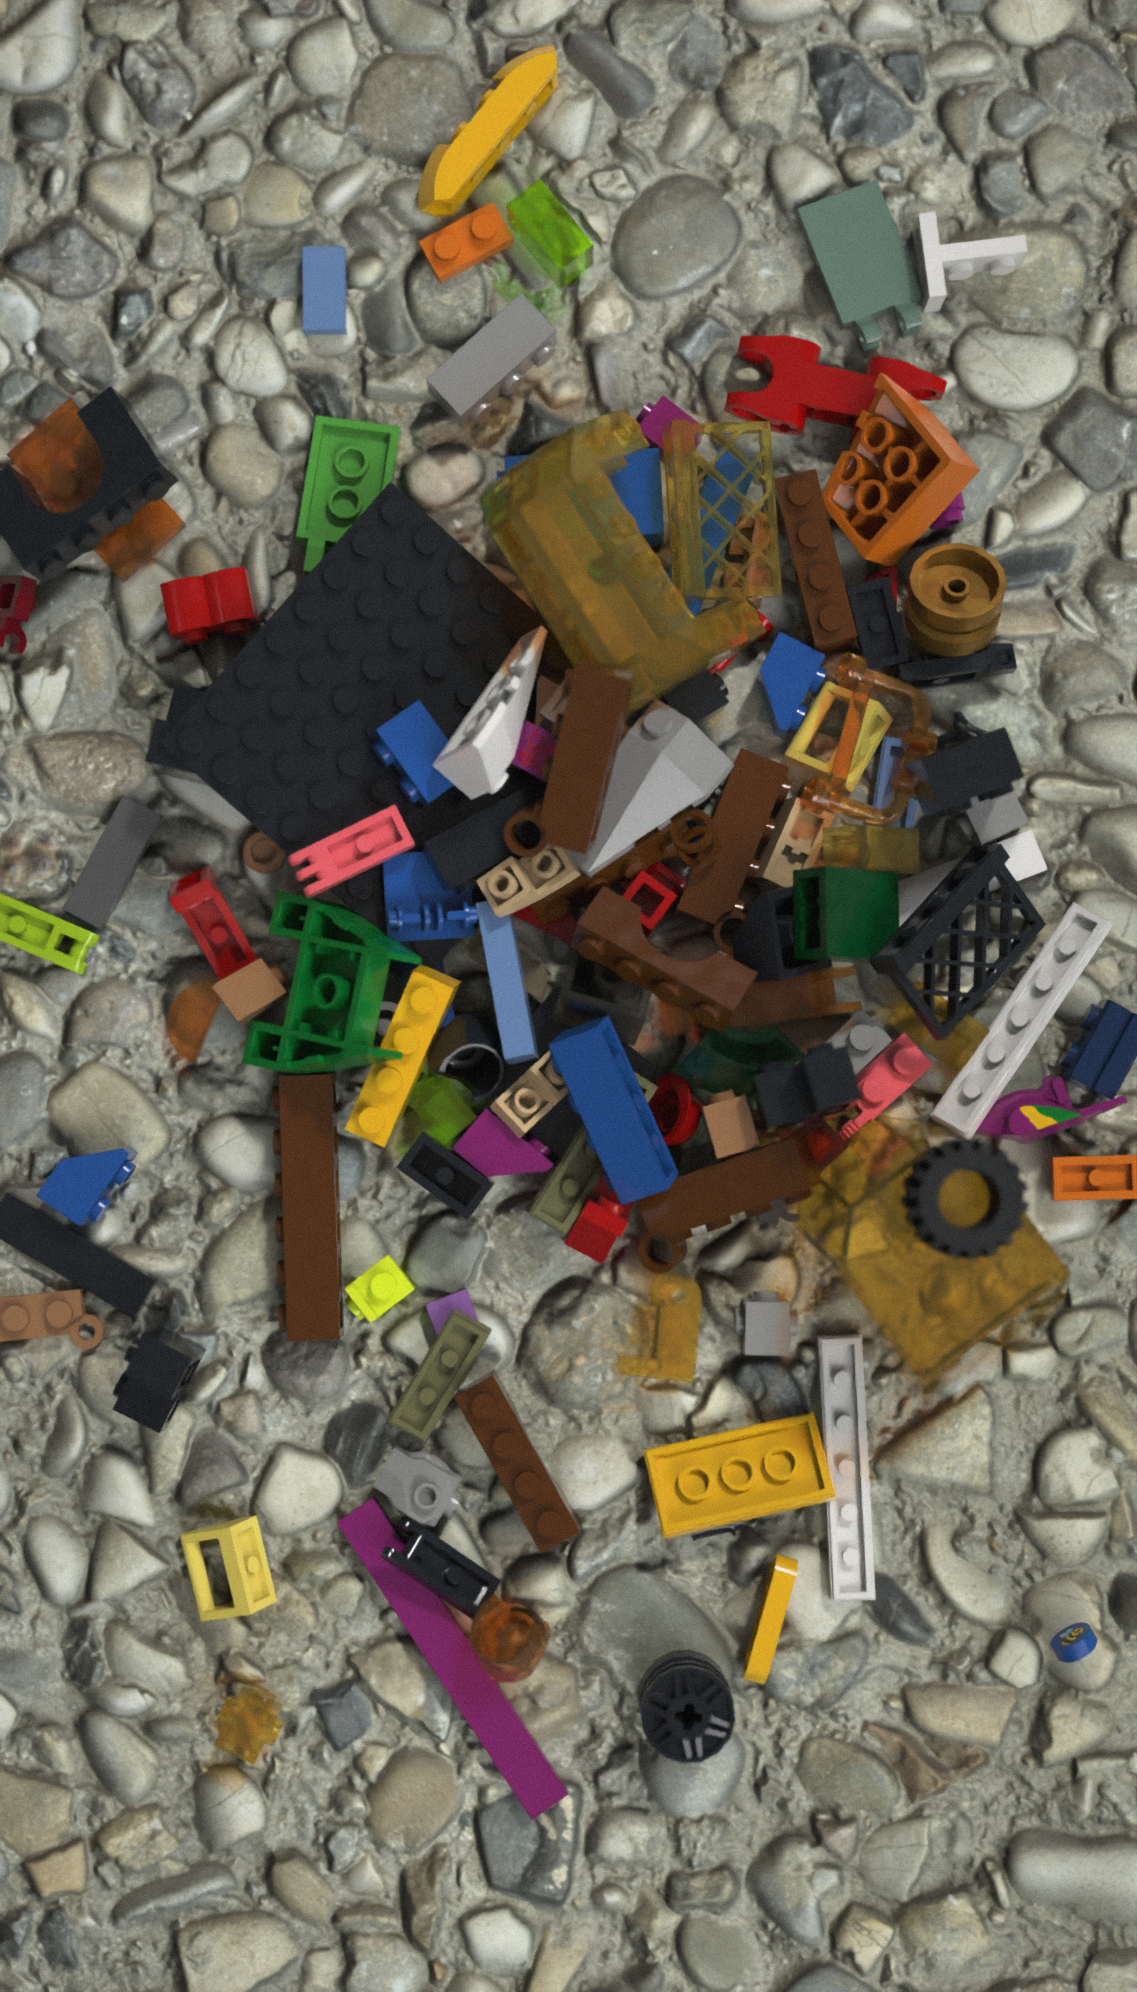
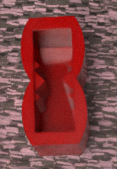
(209, 605)

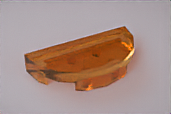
(192, 1018)

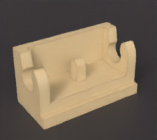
(792, 844)

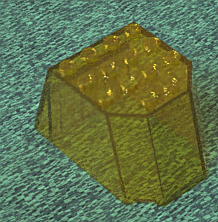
(923, 1306)

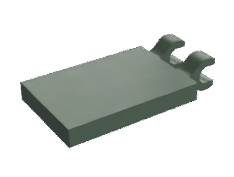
(862, 262)

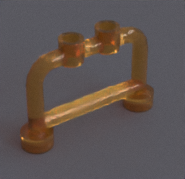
(917, 743)

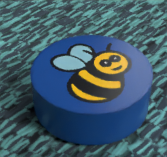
(1074, 1642)

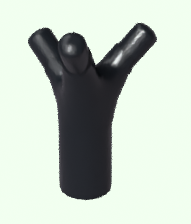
(964, 731)

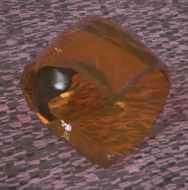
(508, 1640)

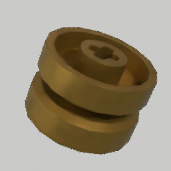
(954, 599)

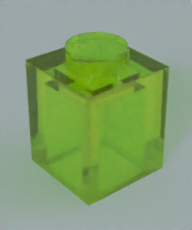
(442, 1109)

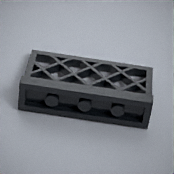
(945, 908)

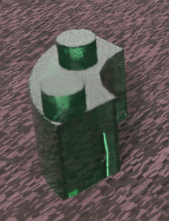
(733, 1057)

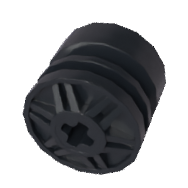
(679, 1680)

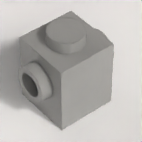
(765, 1324)

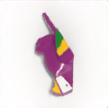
(1038, 1113)

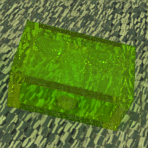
(550, 234)

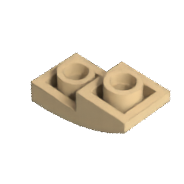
(525, 881)
(531, 1096)

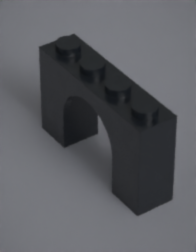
(130, 480)

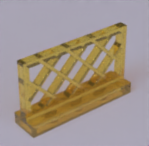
(685, 506)

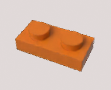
(466, 242)
(1093, 1177)

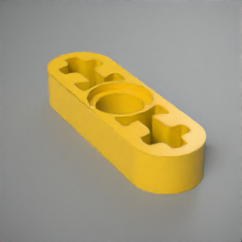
(769, 1619)

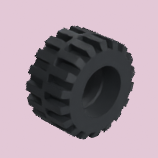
(1004, 1204)

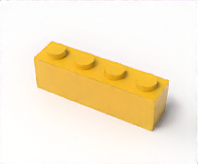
(412, 1033)

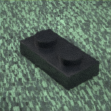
(877, 624)

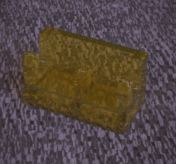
(956, 1047)

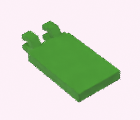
(344, 475)

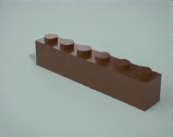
(310, 1207)

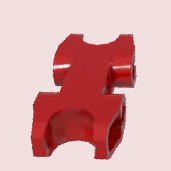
(815, 391)

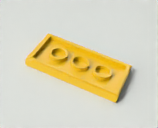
(739, 1475)

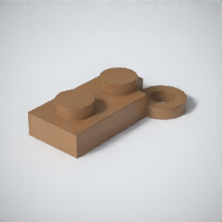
(48, 1315)

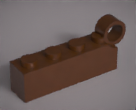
(582, 760)
(741, 824)
(725, 1189)

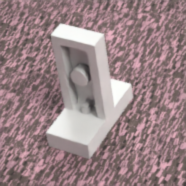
(958, 259)

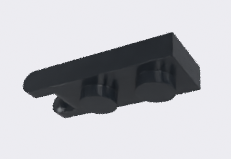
(442, 1569)

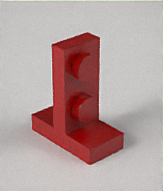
(211, 921)
(599, 1223)

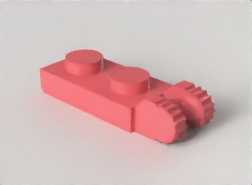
(885, 1081)

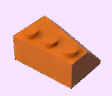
(895, 475)

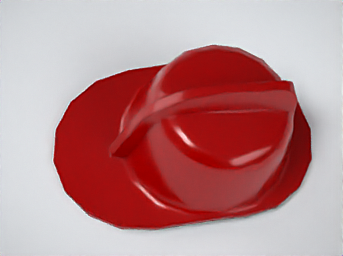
(675, 1109)

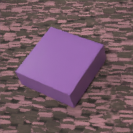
(442, 1307)

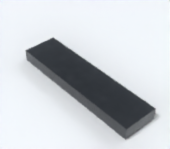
(74, 1255)

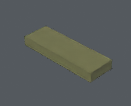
(439, 1374)

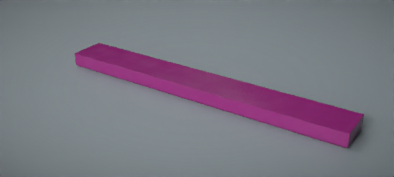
(454, 1663)

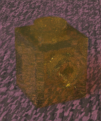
(249, 1723)

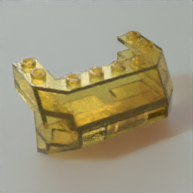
(595, 569)

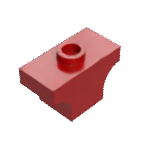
(656, 893)

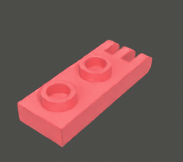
(353, 850)

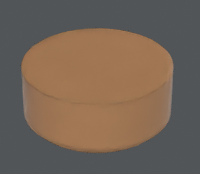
(263, 854)

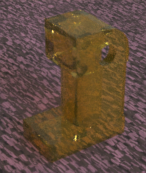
(673, 1334)

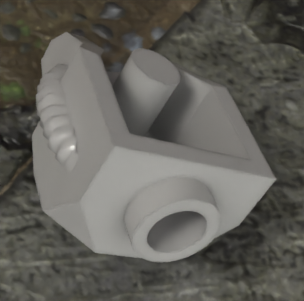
(419, 1485)

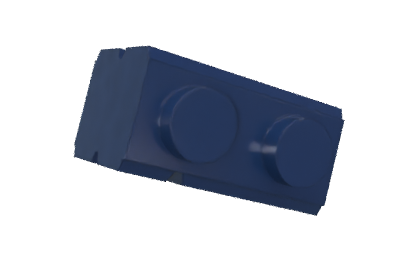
(1103, 1051)

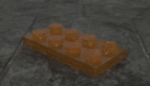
(67, 470)

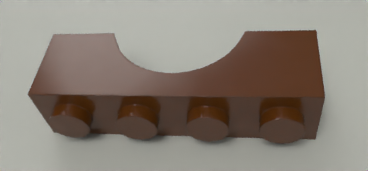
(815, 562)
(704, 988)
(517, 1462)

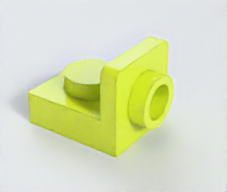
(378, 1289)

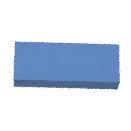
(508, 986)

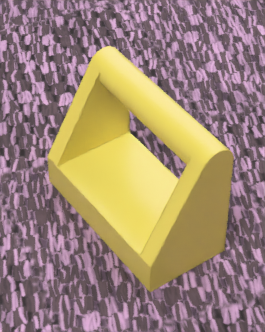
(872, 731)
(244, 1564)

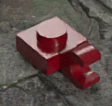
(16, 605)

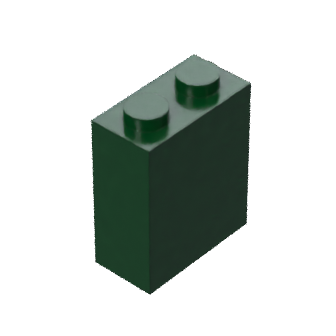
(843, 913)

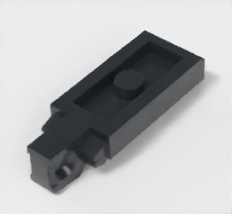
(956, 670)

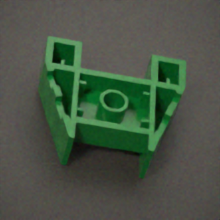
(332, 991)

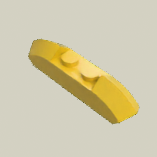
(476, 146)

